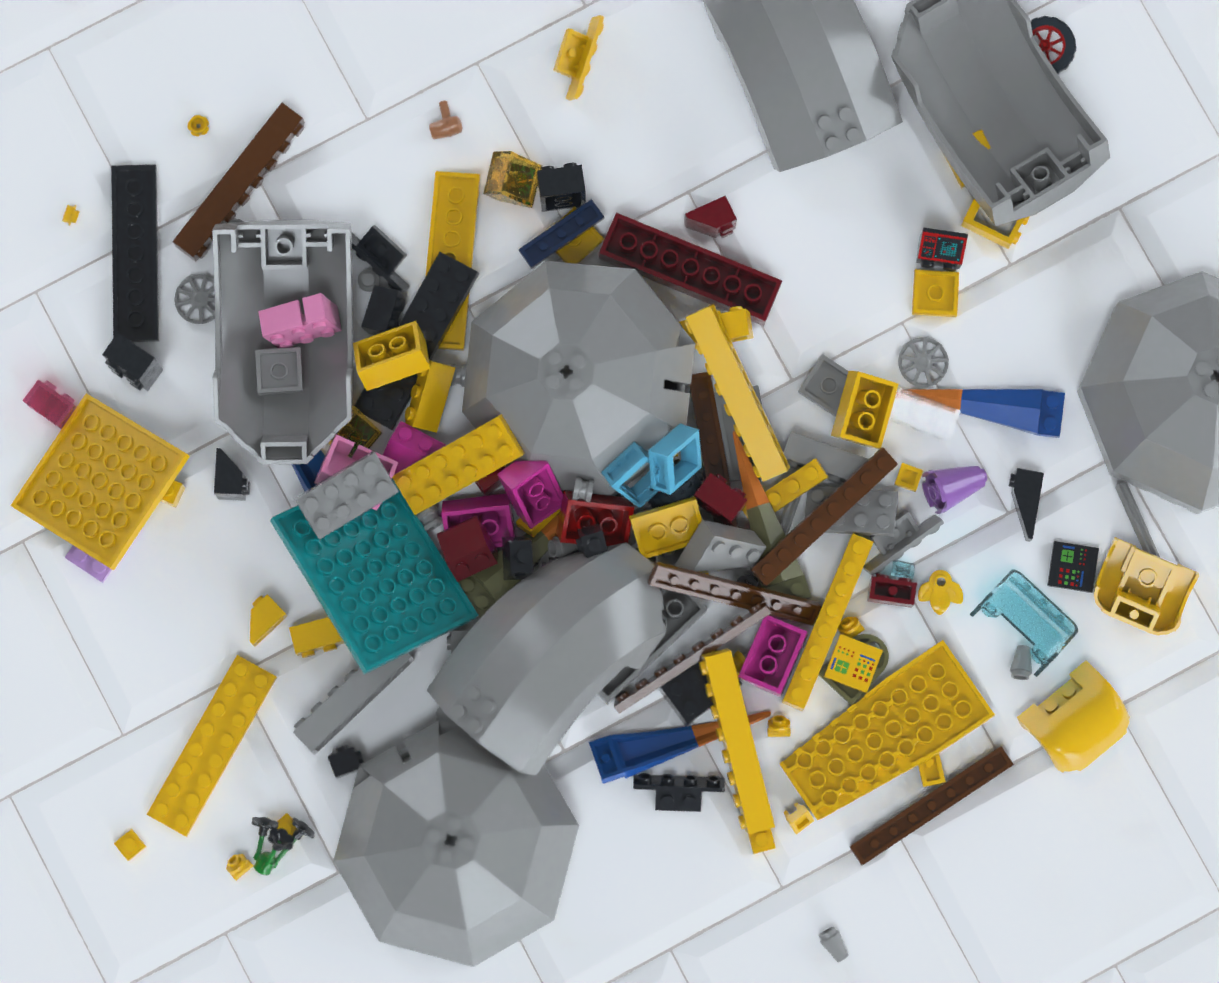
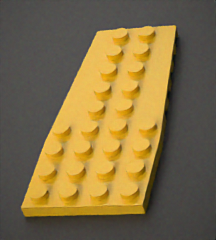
(888, 732)

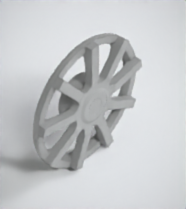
(198, 299)
(923, 361)

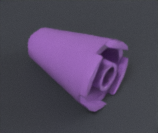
(951, 486)

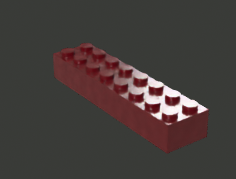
(689, 268)

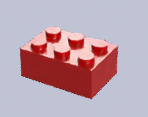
(608, 511)

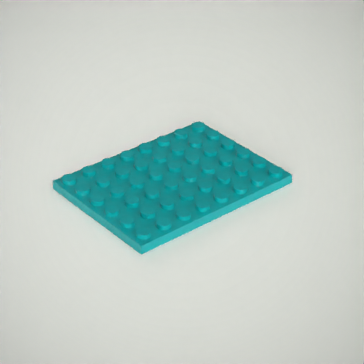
(378, 580)

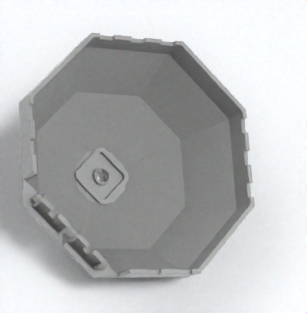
(620, 355)
(1154, 392)
(466, 897)

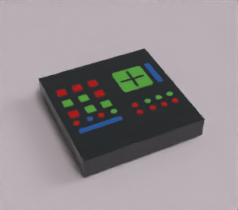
(1073, 567)

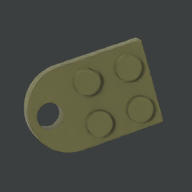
(850, 694)

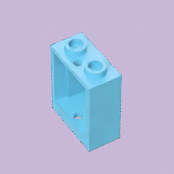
(623, 468)
(671, 477)

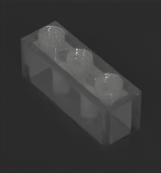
(924, 414)

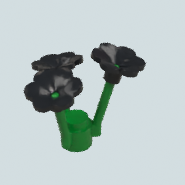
(279, 838)

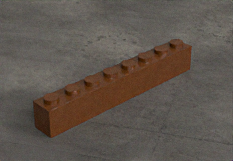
(239, 181)

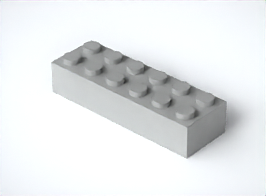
(678, 616)
(346, 703)

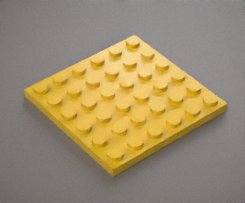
(100, 481)

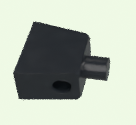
(517, 557)

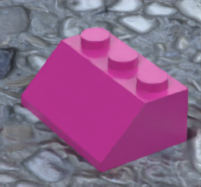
(409, 446)
(531, 490)
(493, 511)
(773, 655)

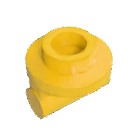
(850, 627)
(778, 727)
(238, 865)

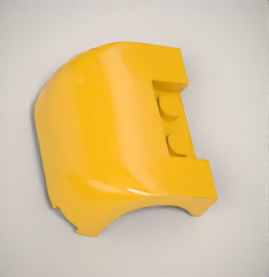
(1143, 588)
(1078, 720)

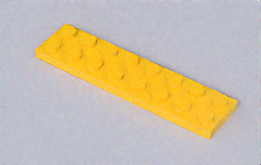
(454, 235)
(211, 746)

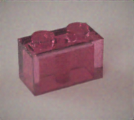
(49, 403)

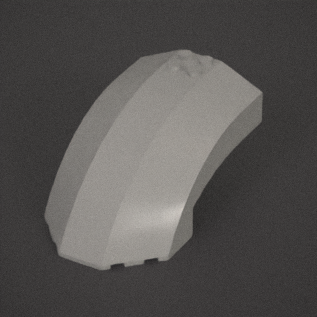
(982, 69)
(806, 75)
(259, 269)
(550, 652)

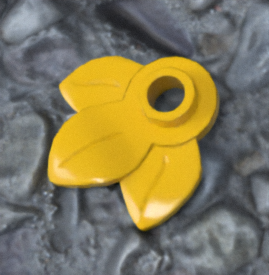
(940, 595)

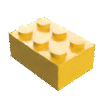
(391, 355)
(864, 409)

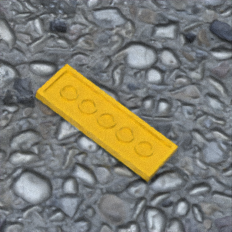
(458, 464)

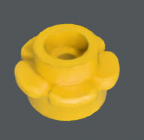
(197, 119)
(70, 214)

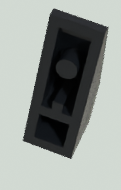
(1026, 495)

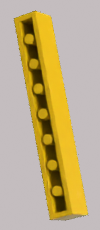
(737, 392)
(827, 622)
(737, 741)

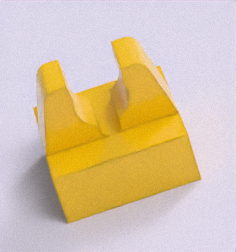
(799, 818)

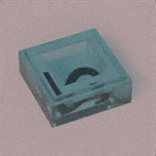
(903, 569)

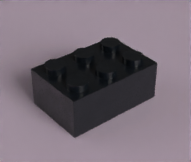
(561, 187)
(132, 362)
(687, 694)

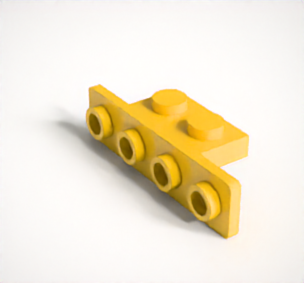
(576, 54)

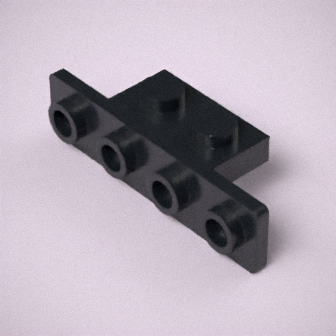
(382, 255)
(678, 792)

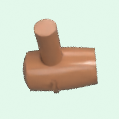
(447, 125)

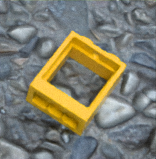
(988, 233)

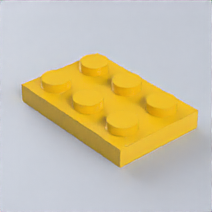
(666, 527)

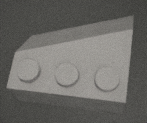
(720, 548)

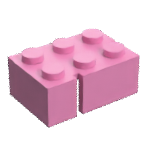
(287, 325)
(338, 459)

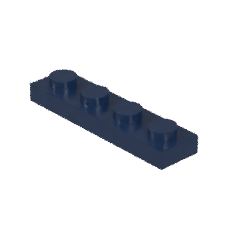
(561, 234)

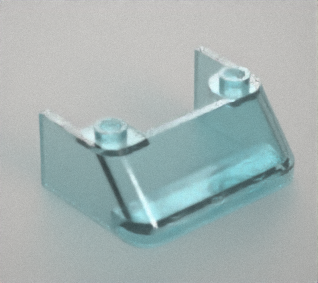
(1031, 615)

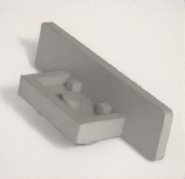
(906, 536)

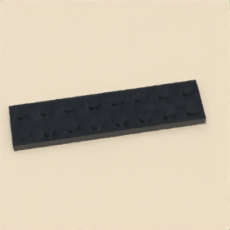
(135, 252)
(434, 310)

